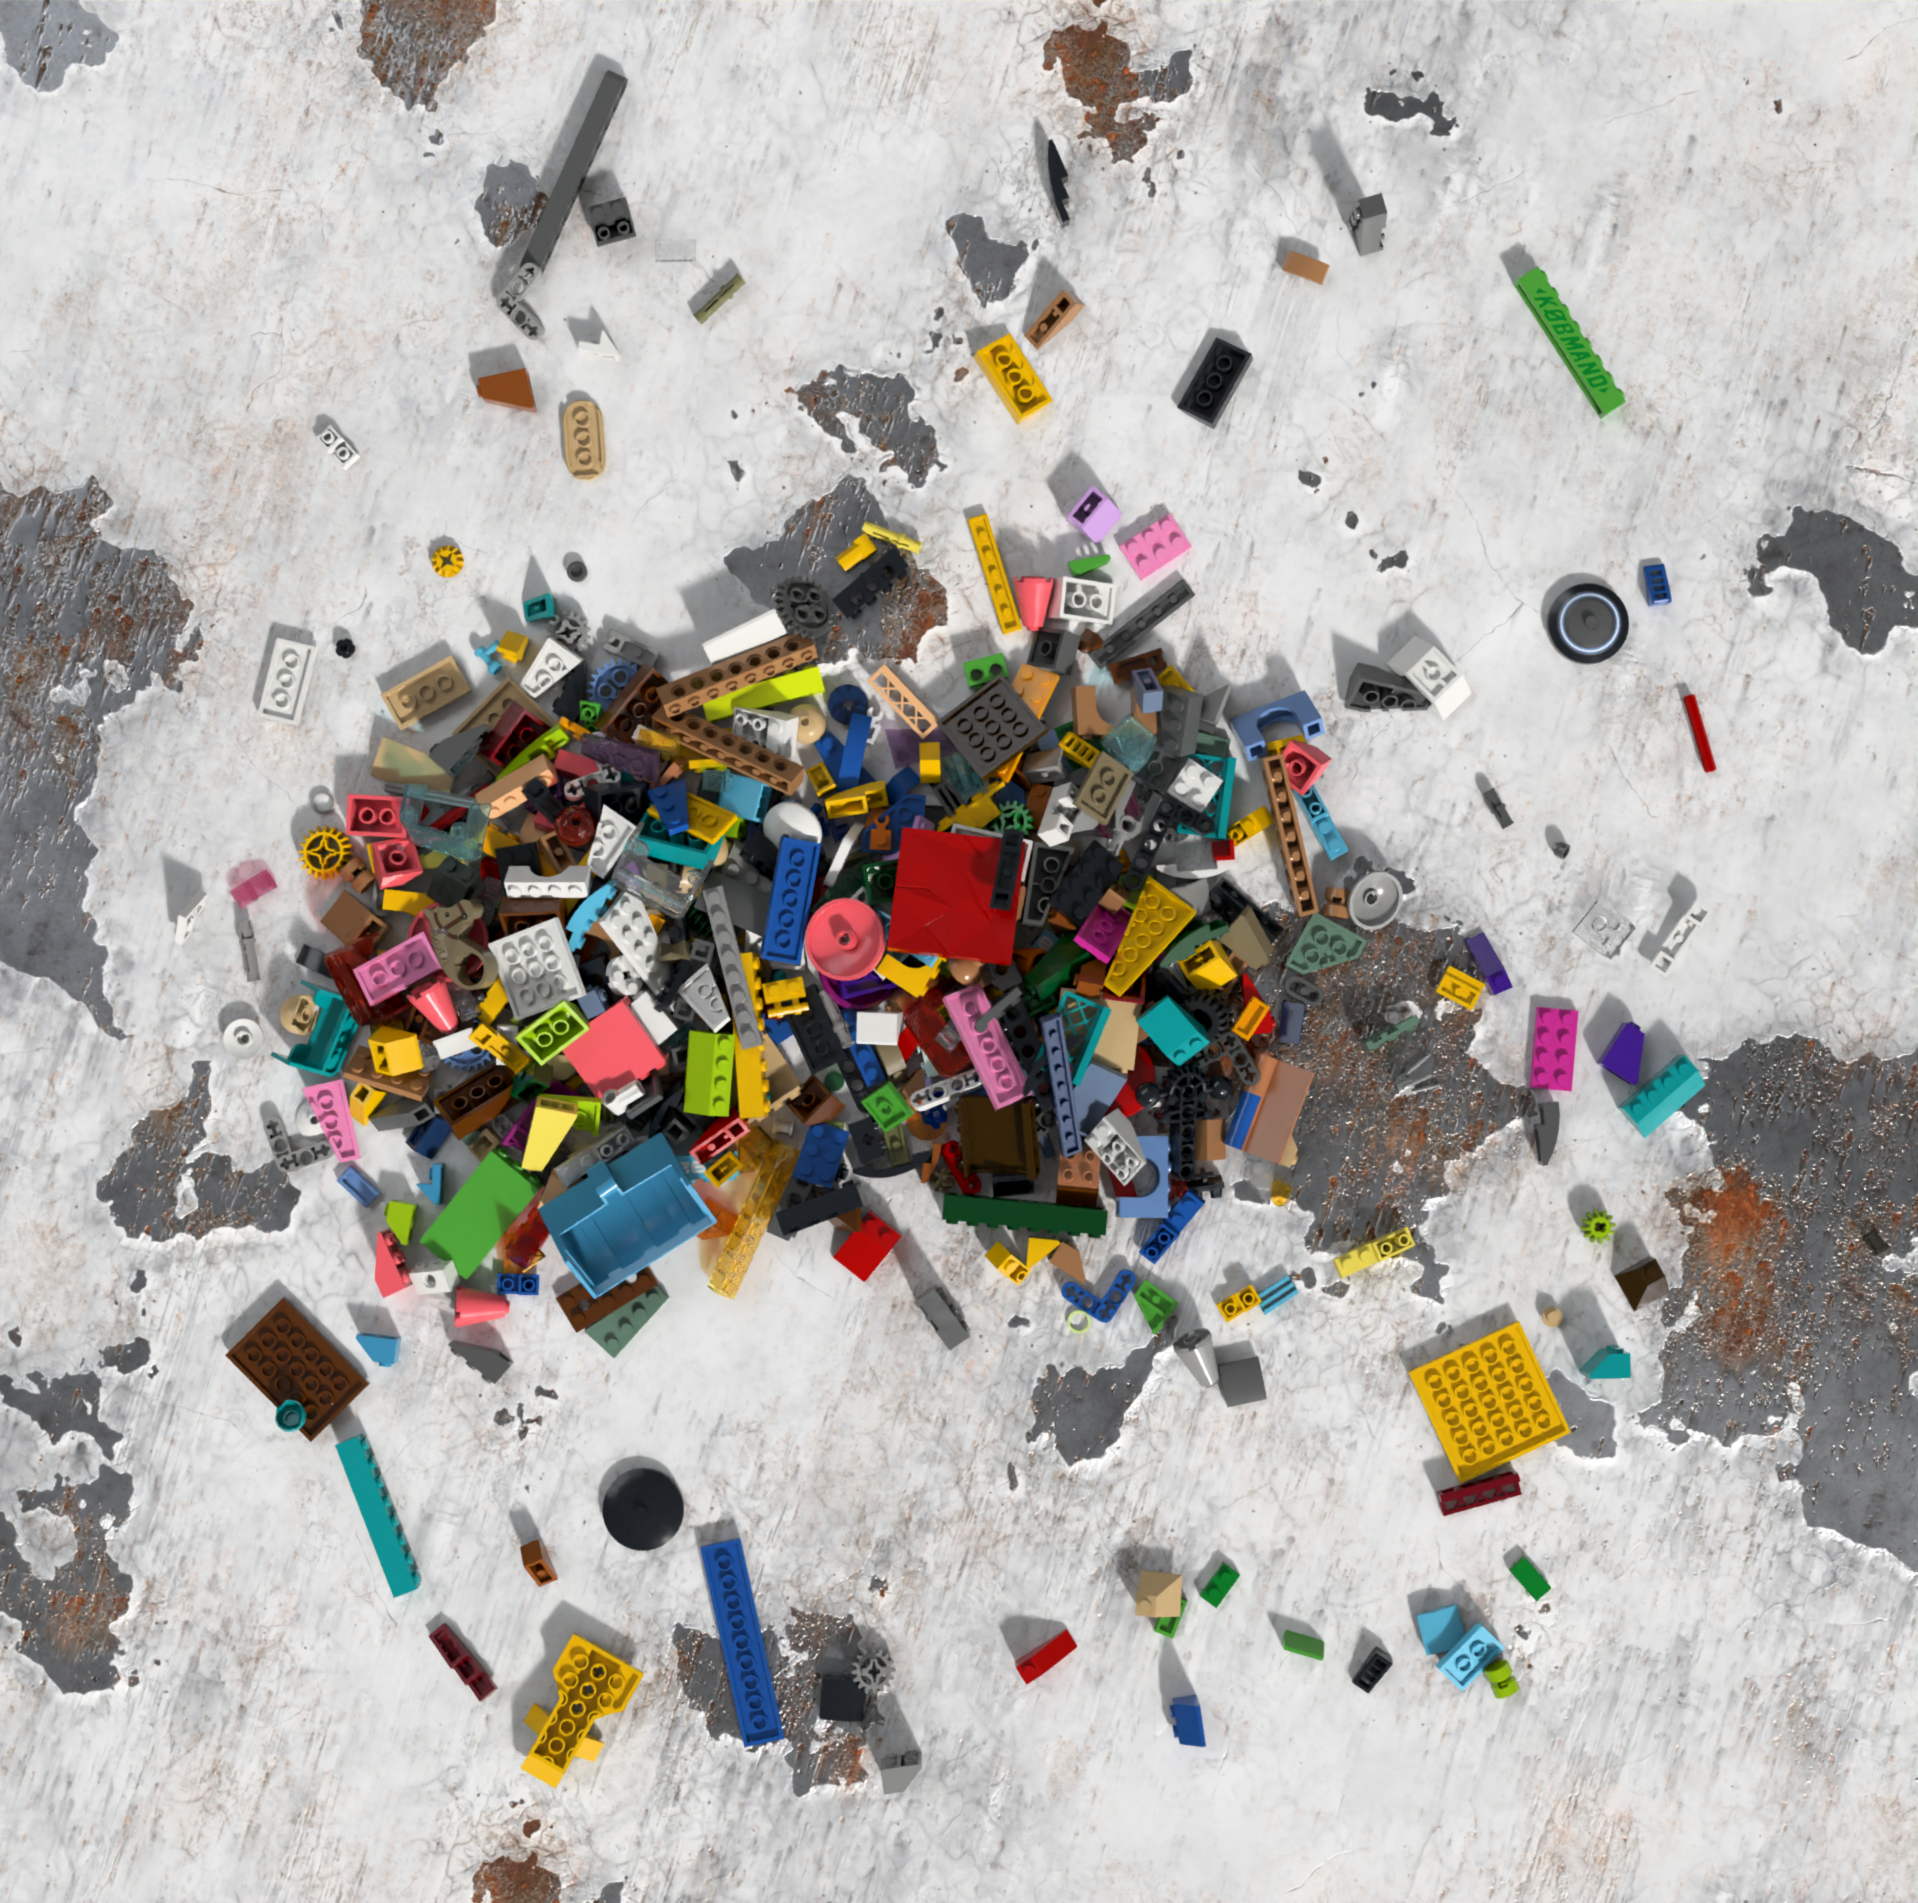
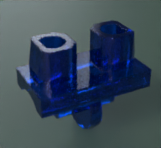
(837, 832)
(934, 1115)

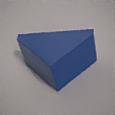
(901, 784)

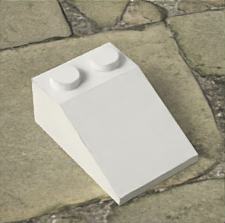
(1082, 601)

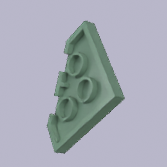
(1323, 945)

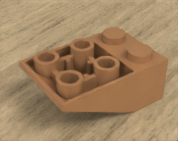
(352, 919)

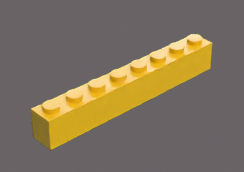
(750, 1062)

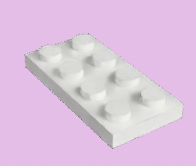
(287, 681)

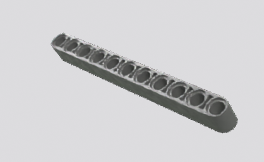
(575, 170)

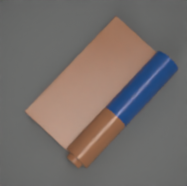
(1269, 1108)

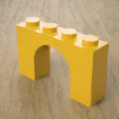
(405, 902)
(910, 979)

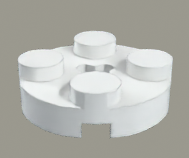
(616, 977)

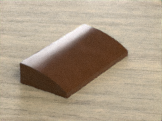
(632, 706)

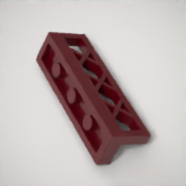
(1478, 1487)

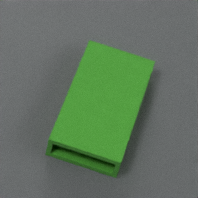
(482, 1212)

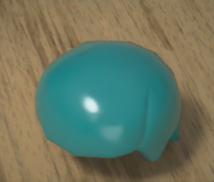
(290, 1416)

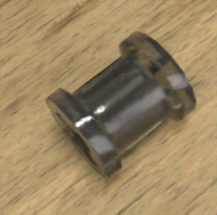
(1875, 1242)

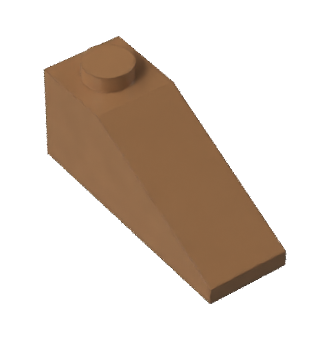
(1054, 318)

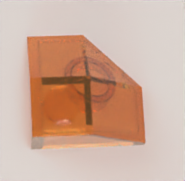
(725, 1217)

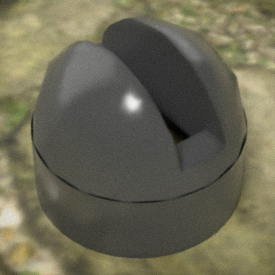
(1562, 850)

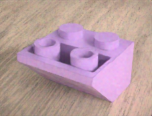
(1094, 515)

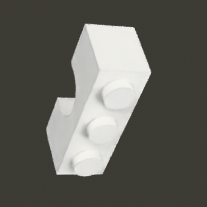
(1055, 826)

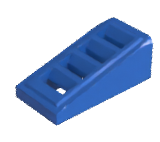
(1652, 601)

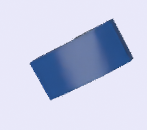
(517, 1284)

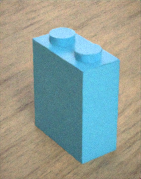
(746, 798)

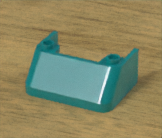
(329, 1037)

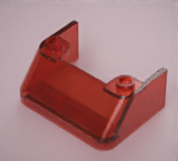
(341, 965)
(925, 1024)

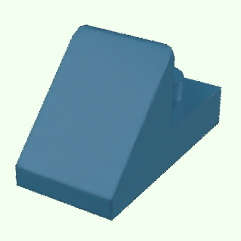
(435, 1190)

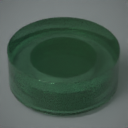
(834, 1081)

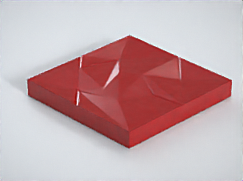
(946, 898)

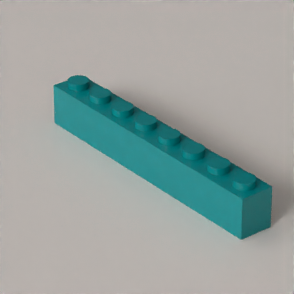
(378, 1515)

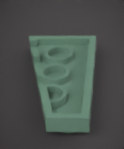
(624, 1323)

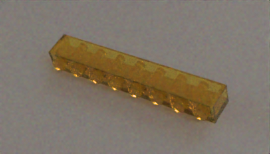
(753, 1219)

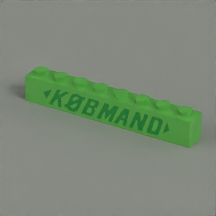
(1569, 342)

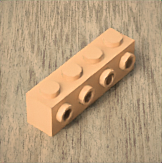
(506, 792)

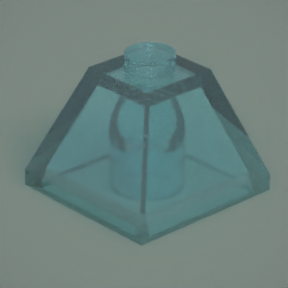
(1130, 744)

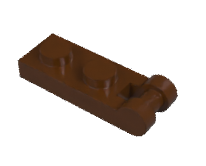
(1122, 670)

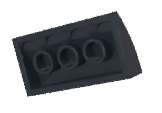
(1215, 382)

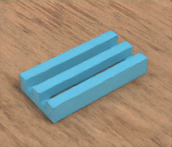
(1290, 1286)

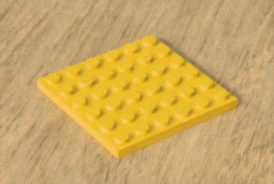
(1489, 1402)

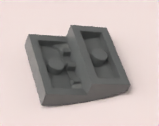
(1242, 1381)

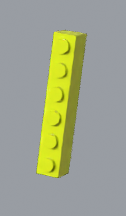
(767, 693)

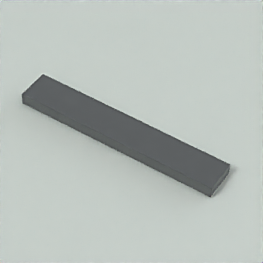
(1142, 624)

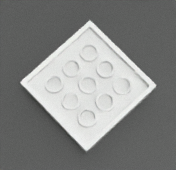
(537, 968)

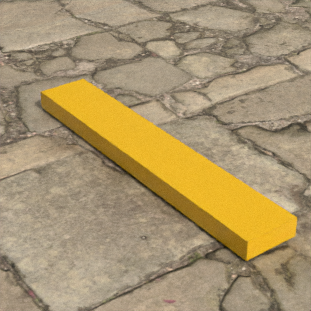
(994, 574)

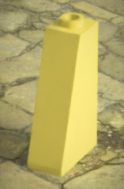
(547, 1129)

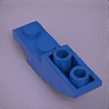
(1170, 1227)

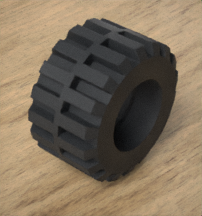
(1215, 1006)

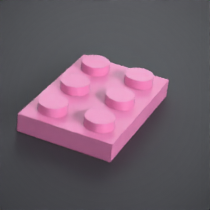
(1155, 547)

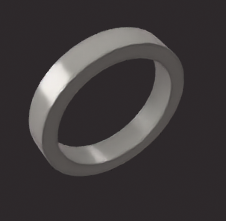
(331, 806)

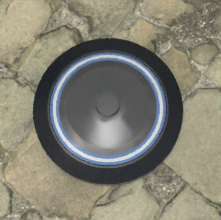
(1587, 624)

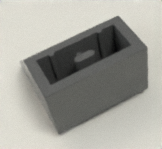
(611, 222)

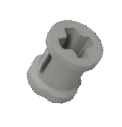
(783, 1128)

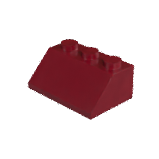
(512, 735)

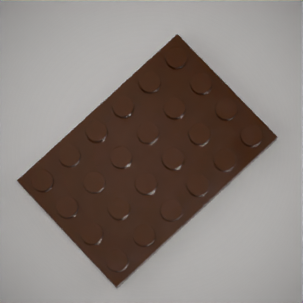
(297, 1363)

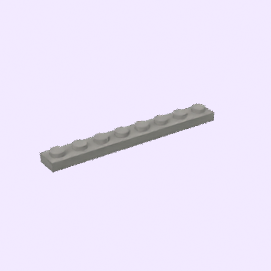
(732, 967)

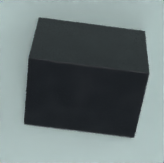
(1011, 1184)

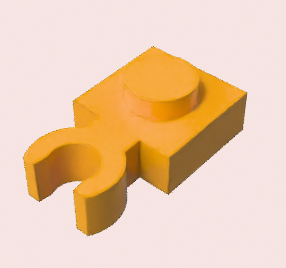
(574, 728)

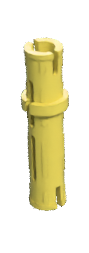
(892, 537)

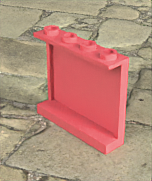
(614, 1050)

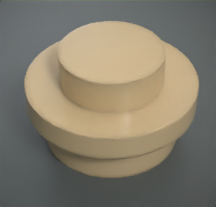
(1552, 1316)

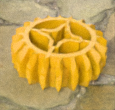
(307, 851)

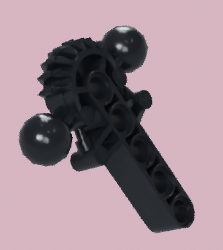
(1191, 1079)

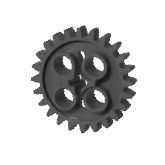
(804, 607)

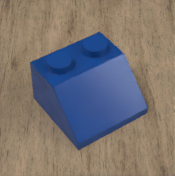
(1188, 1721)

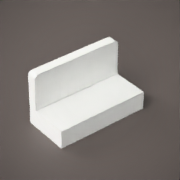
(454, 1043)

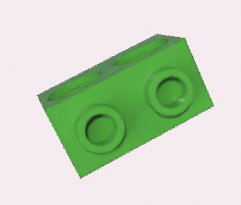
(984, 665)

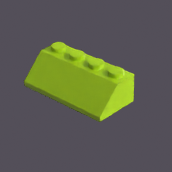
(709, 1073)

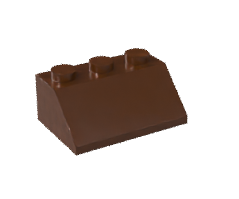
(523, 913)

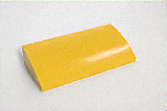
(1013, 378)

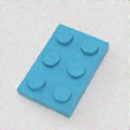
(1470, 1656)

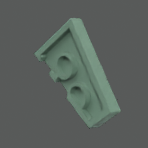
(1390, 1033)

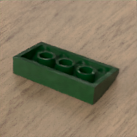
(879, 881)

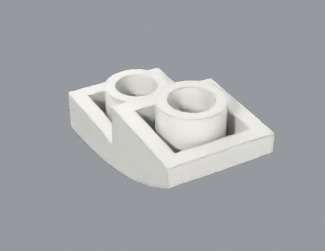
(337, 447)

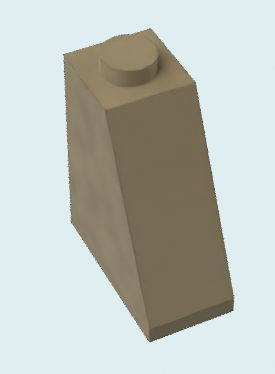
(1248, 939)

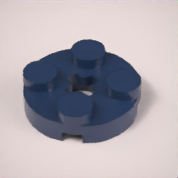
(838, 698)

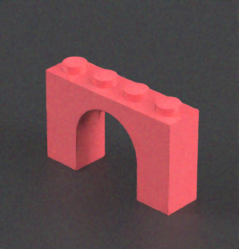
(572, 767)

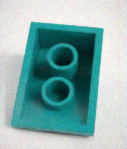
(1173, 1030)

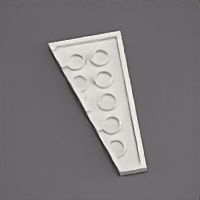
(635, 936)

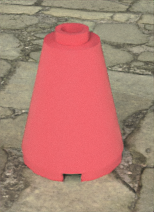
(1033, 599)
(436, 1004)
(478, 1306)

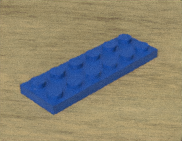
(790, 900)

